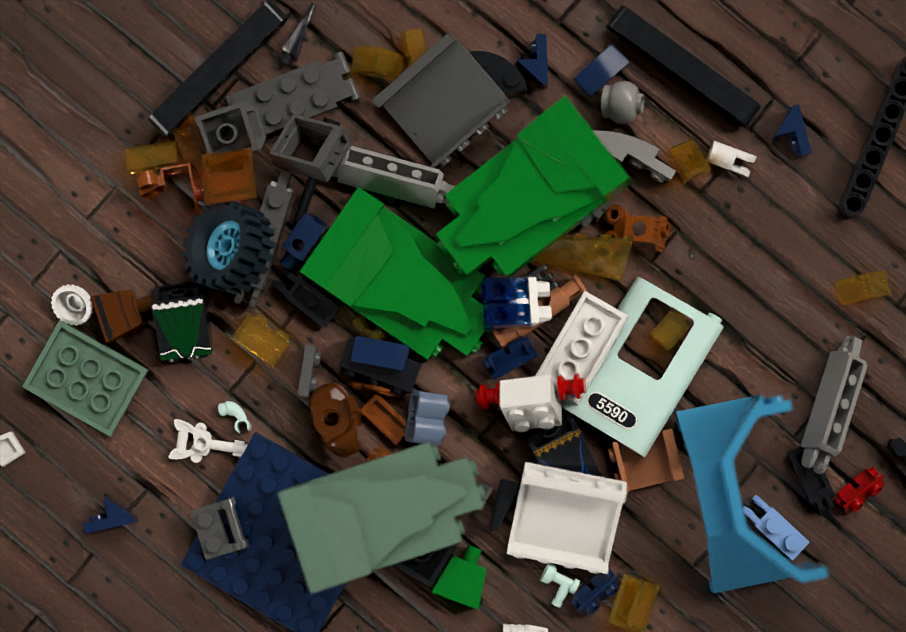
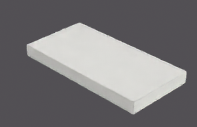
(584, 341)

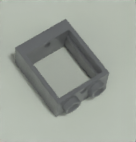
(328, 156)

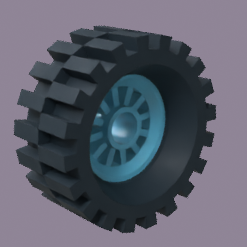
(228, 247)

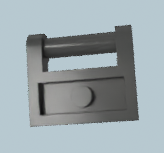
(212, 530)

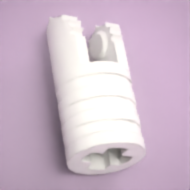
(724, 156)

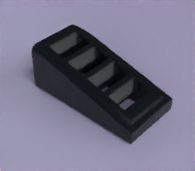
(505, 495)

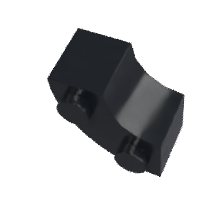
(502, 73)

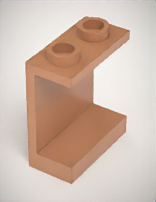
(658, 466)

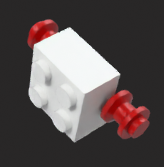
(531, 400)

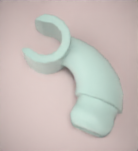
(233, 409)

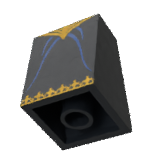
(562, 447)

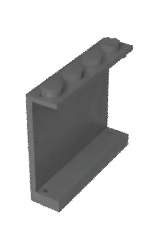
(443, 100)

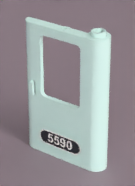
(628, 401)

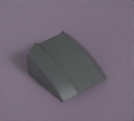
(232, 128)

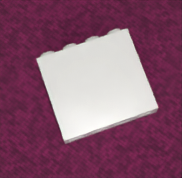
(566, 518)

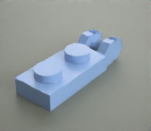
(777, 529)

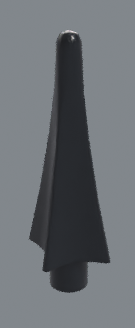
(293, 45)

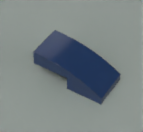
(601, 70)
(380, 353)

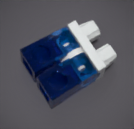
(514, 302)

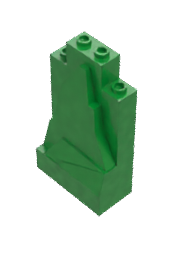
(530, 193)
(398, 279)

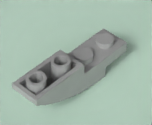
(638, 151)

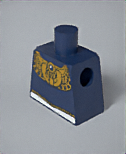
(309, 230)

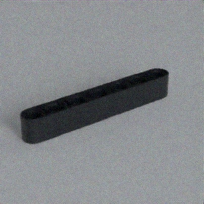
(683, 66)
(218, 68)
(872, 145)

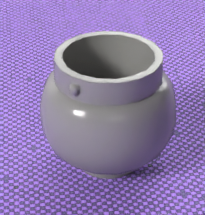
(622, 102)

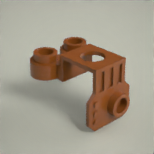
(152, 185)
(656, 228)

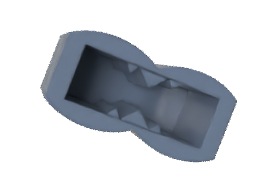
(426, 418)

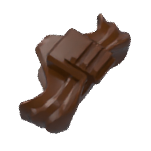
(341, 437)

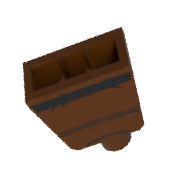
(120, 313)

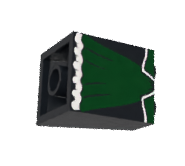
(182, 321)

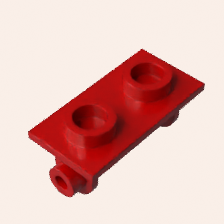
(868, 485)

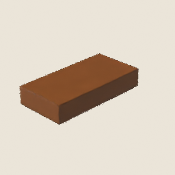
(385, 418)

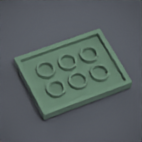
(85, 378)

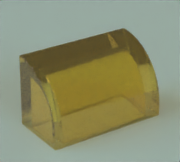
(152, 156)
(634, 604)

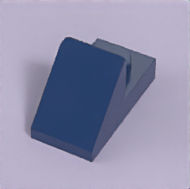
(537, 68)
(794, 126)
(116, 516)

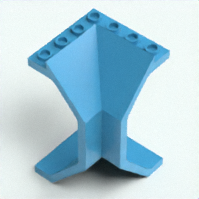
(712, 441)

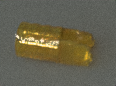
(414, 44)

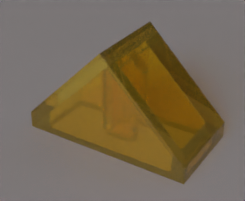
(377, 62)
(689, 161)
(863, 287)

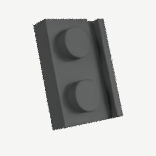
(310, 361)

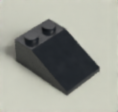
(428, 566)

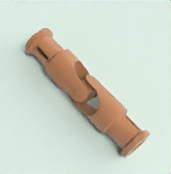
(558, 300)

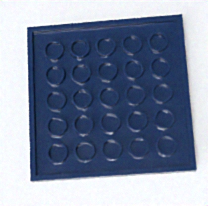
(269, 570)

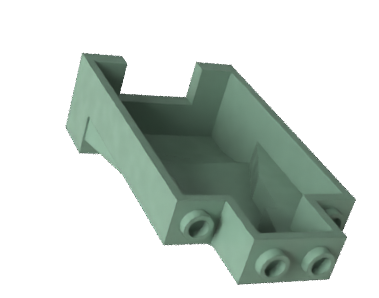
(379, 513)

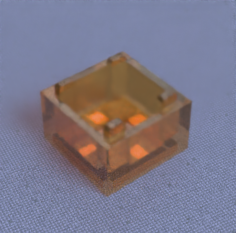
(228, 176)

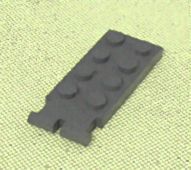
(302, 92)

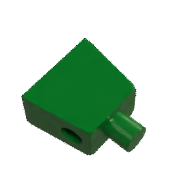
(463, 579)

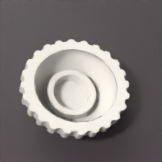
(72, 304)

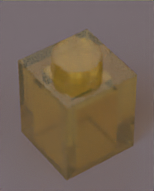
(670, 329)

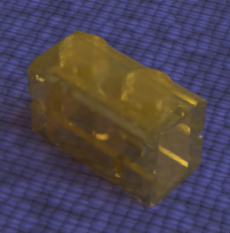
(262, 340)

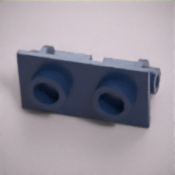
(503, 361)
(590, 600)

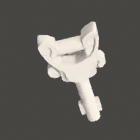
(202, 442)

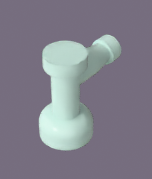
(566, 584)

